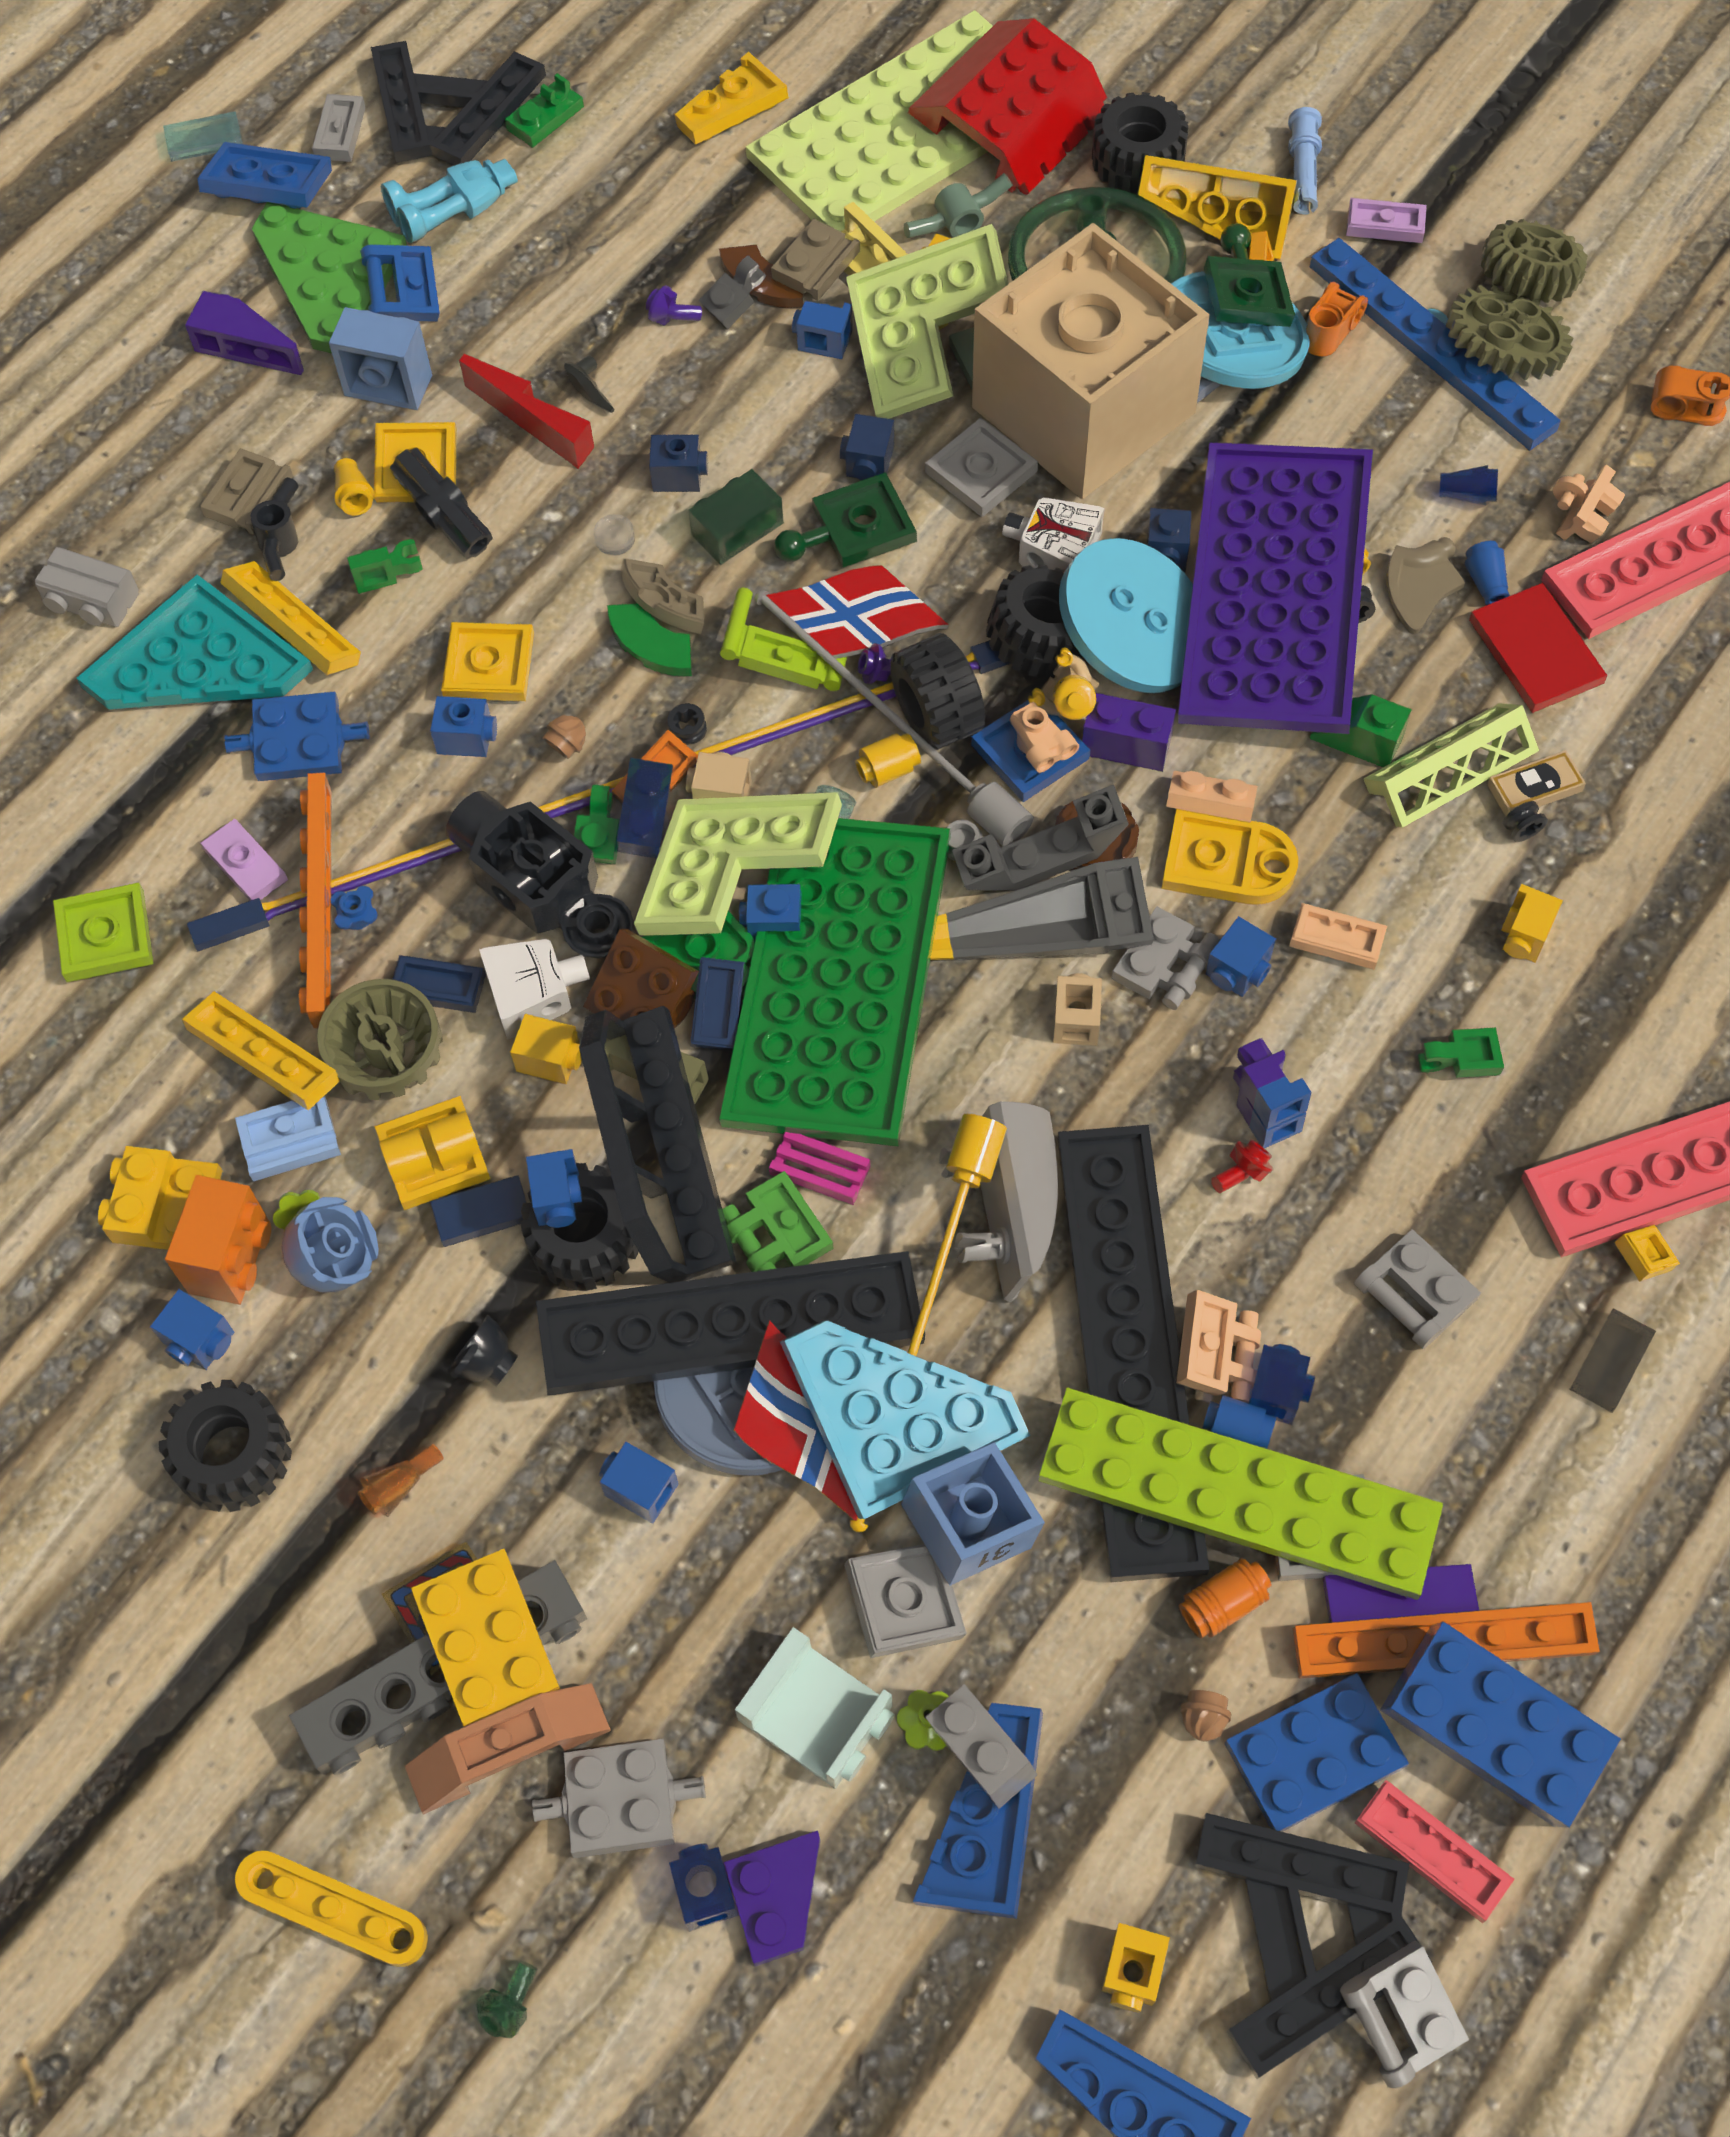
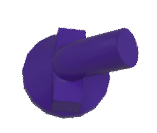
(663, 307)
(874, 664)

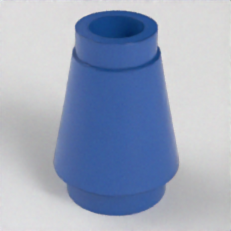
(1488, 570)

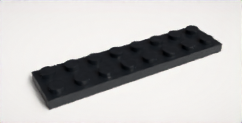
(718, 1320)

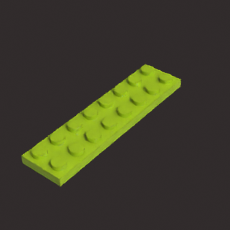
(1242, 1493)

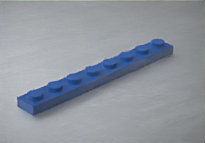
(1429, 341)

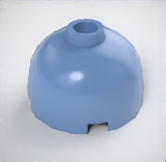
(329, 1245)

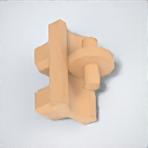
(1583, 500)

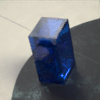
(644, 808)

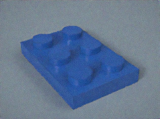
(264, 175)
(1316, 1753)

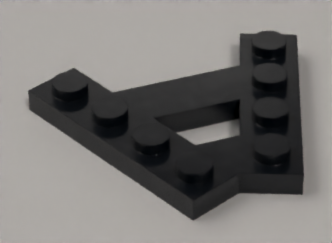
(483, 103)
(1275, 1872)

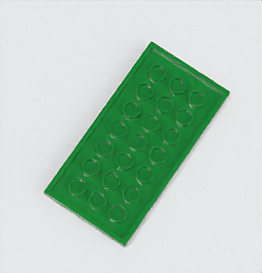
(841, 1001)

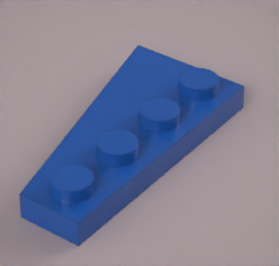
(984, 1847)
(1129, 2090)

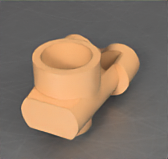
(1041, 738)

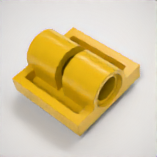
(432, 1153)

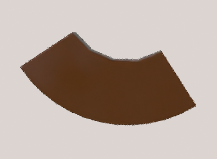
(770, 290)

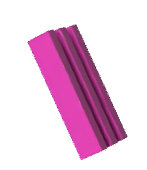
(826, 1152)

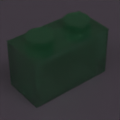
(736, 516)

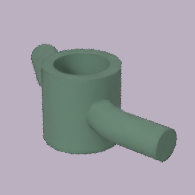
(958, 209)

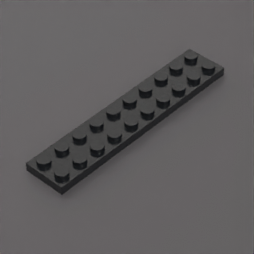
(1127, 1321)

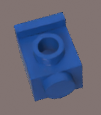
(823, 328)
(554, 1187)

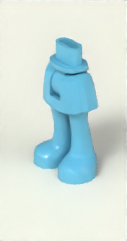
(464, 189)

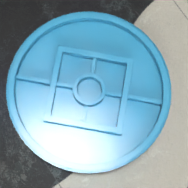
(1243, 352)
(1128, 613)

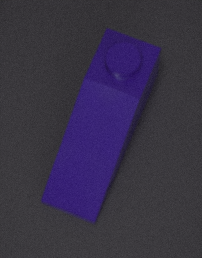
(235, 332)

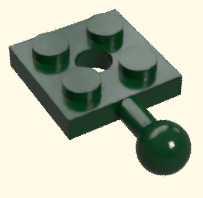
(1226, 278)
(848, 538)

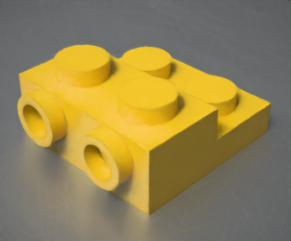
(149, 1196)

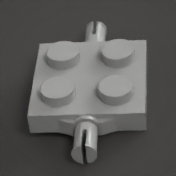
(618, 1798)

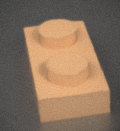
(1211, 795)

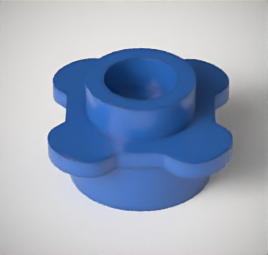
(359, 917)

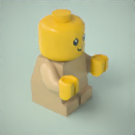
(1070, 692)

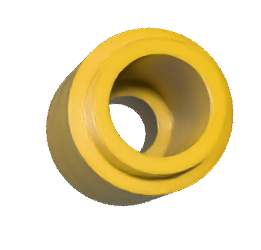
(887, 759)

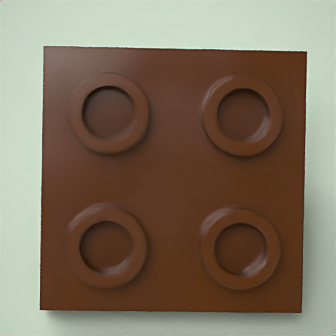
(640, 979)

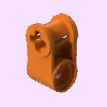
(1333, 319)
(1687, 393)

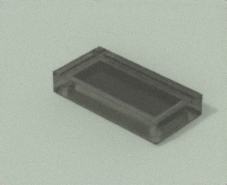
(1612, 1360)

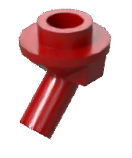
(1250, 1160)

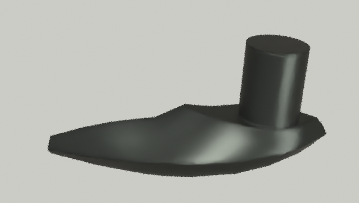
(584, 384)

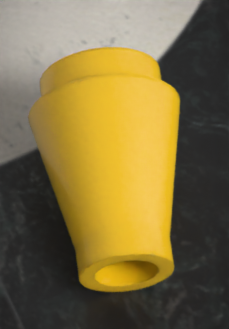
(352, 489)

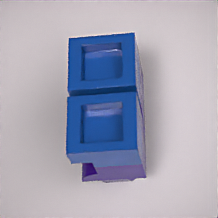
(1266, 1097)

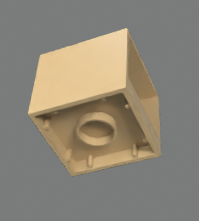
(1088, 359)

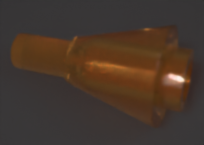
(389, 1486)

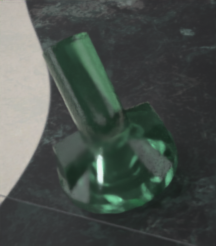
(503, 2012)

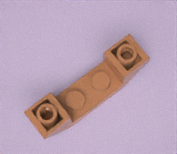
(502, 1740)

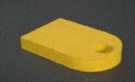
(1227, 859)

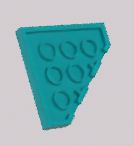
(195, 652)

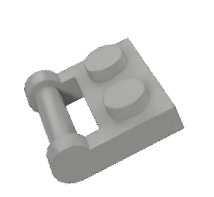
(1426, 1279)
(1418, 2006)

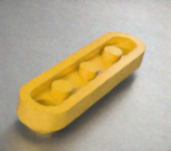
(331, 1908)

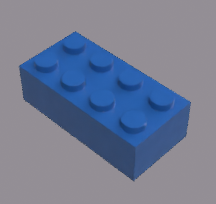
(1500, 1725)

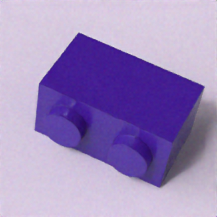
(1129, 732)

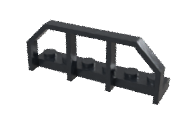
(676, 1139)

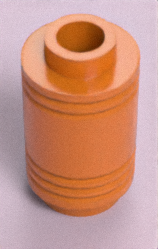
(1225, 1598)

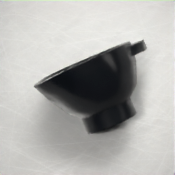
(484, 1355)

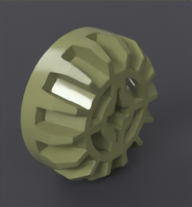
(378, 1009)

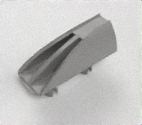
(1018, 1199)

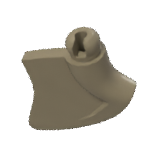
(1421, 580)

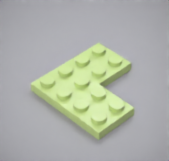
(903, 305)
(716, 840)

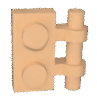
(1208, 1344)

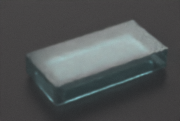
(201, 135)

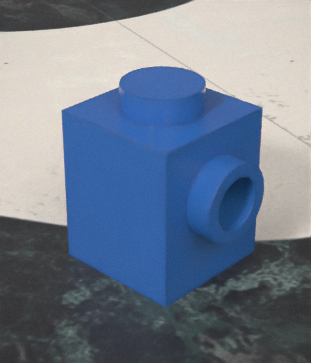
(462, 726)
(1241, 958)
(192, 1331)
(637, 1481)

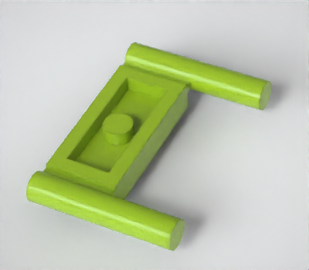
(774, 652)

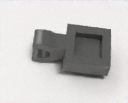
(730, 296)

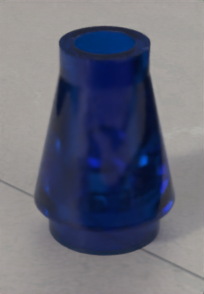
(1470, 485)

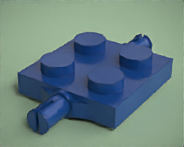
(296, 736)

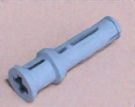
(1304, 148)

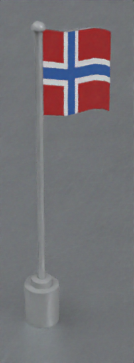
(871, 607)

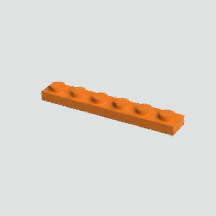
(316, 882)
(1391, 1642)

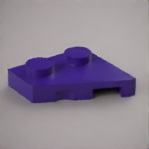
(775, 1895)

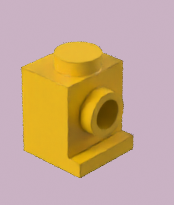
(1529, 922)
(1143, 1949)

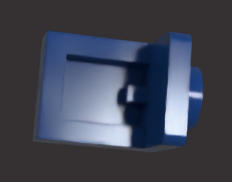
(771, 908)

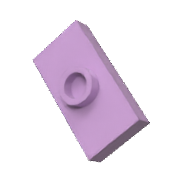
(1386, 220)
(244, 861)

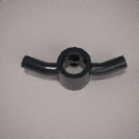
(276, 528)

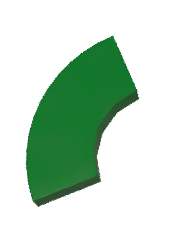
(649, 642)

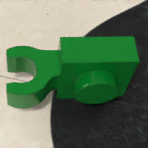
(379, 568)
(599, 830)
(1469, 1051)

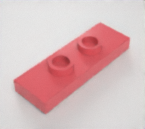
(1434, 1851)

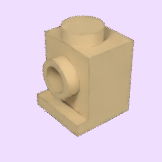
(1077, 1010)

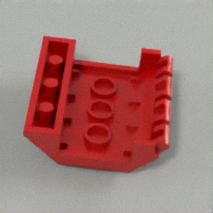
(1018, 98)

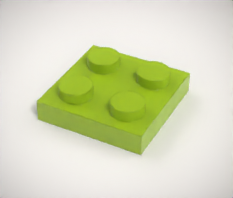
(103, 932)

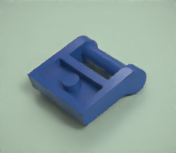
(412, 279)

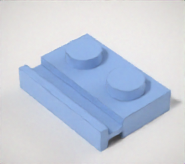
(286, 1138)

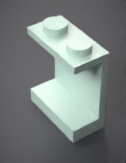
(814, 1710)

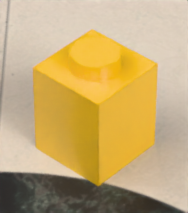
(546, 1049)

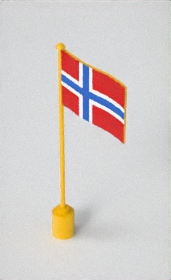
(774, 1410)

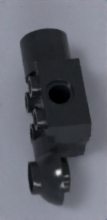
(537, 872)

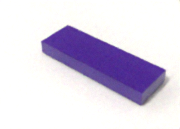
(1444, 1591)

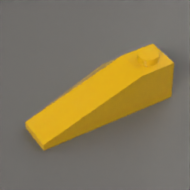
(1220, 197)

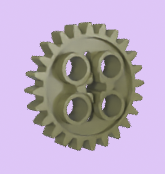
(1509, 332)

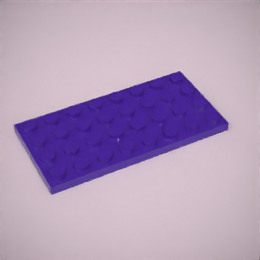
(1277, 588)

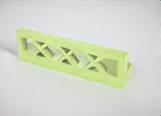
(1445, 750)

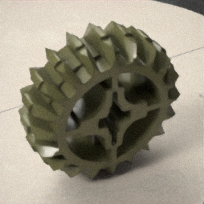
(1533, 260)

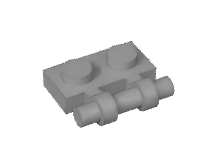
(1149, 966)

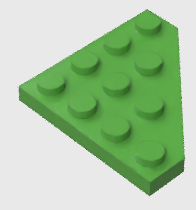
(319, 265)

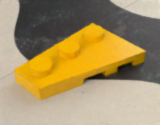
(732, 101)

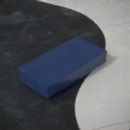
(443, 983)
(717, 1003)
(479, 1211)

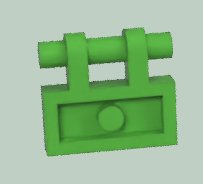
(787, 1220)

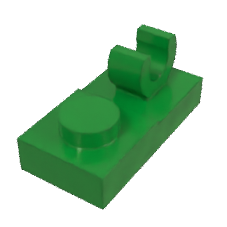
(544, 112)

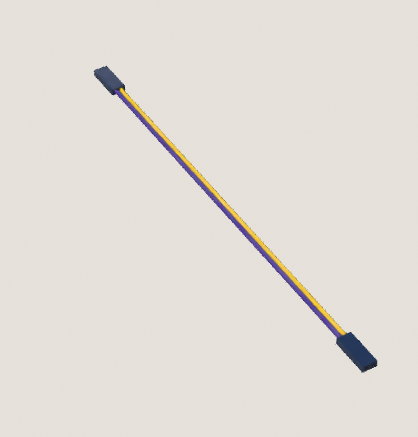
(252, 917)

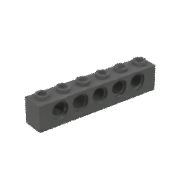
(322, 1719)

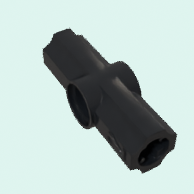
(441, 503)

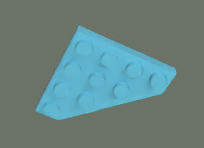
(893, 1412)

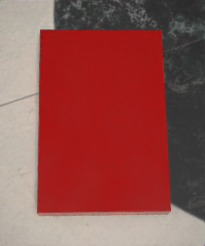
(1537, 647)

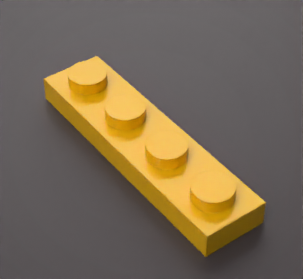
(290, 618)
(261, 1050)

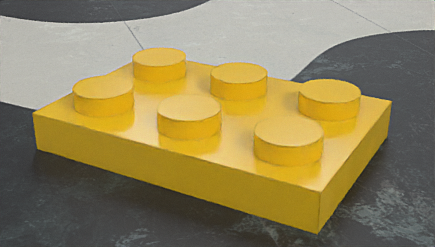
(484, 1637)

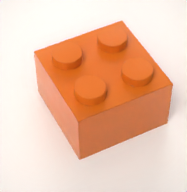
(218, 1240)

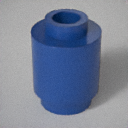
(1240, 1421)

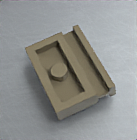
(815, 259)
(242, 487)

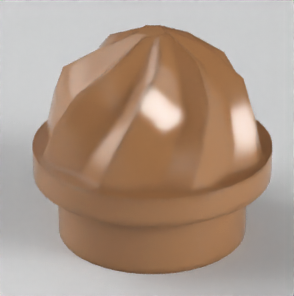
(566, 735)
(1205, 1714)

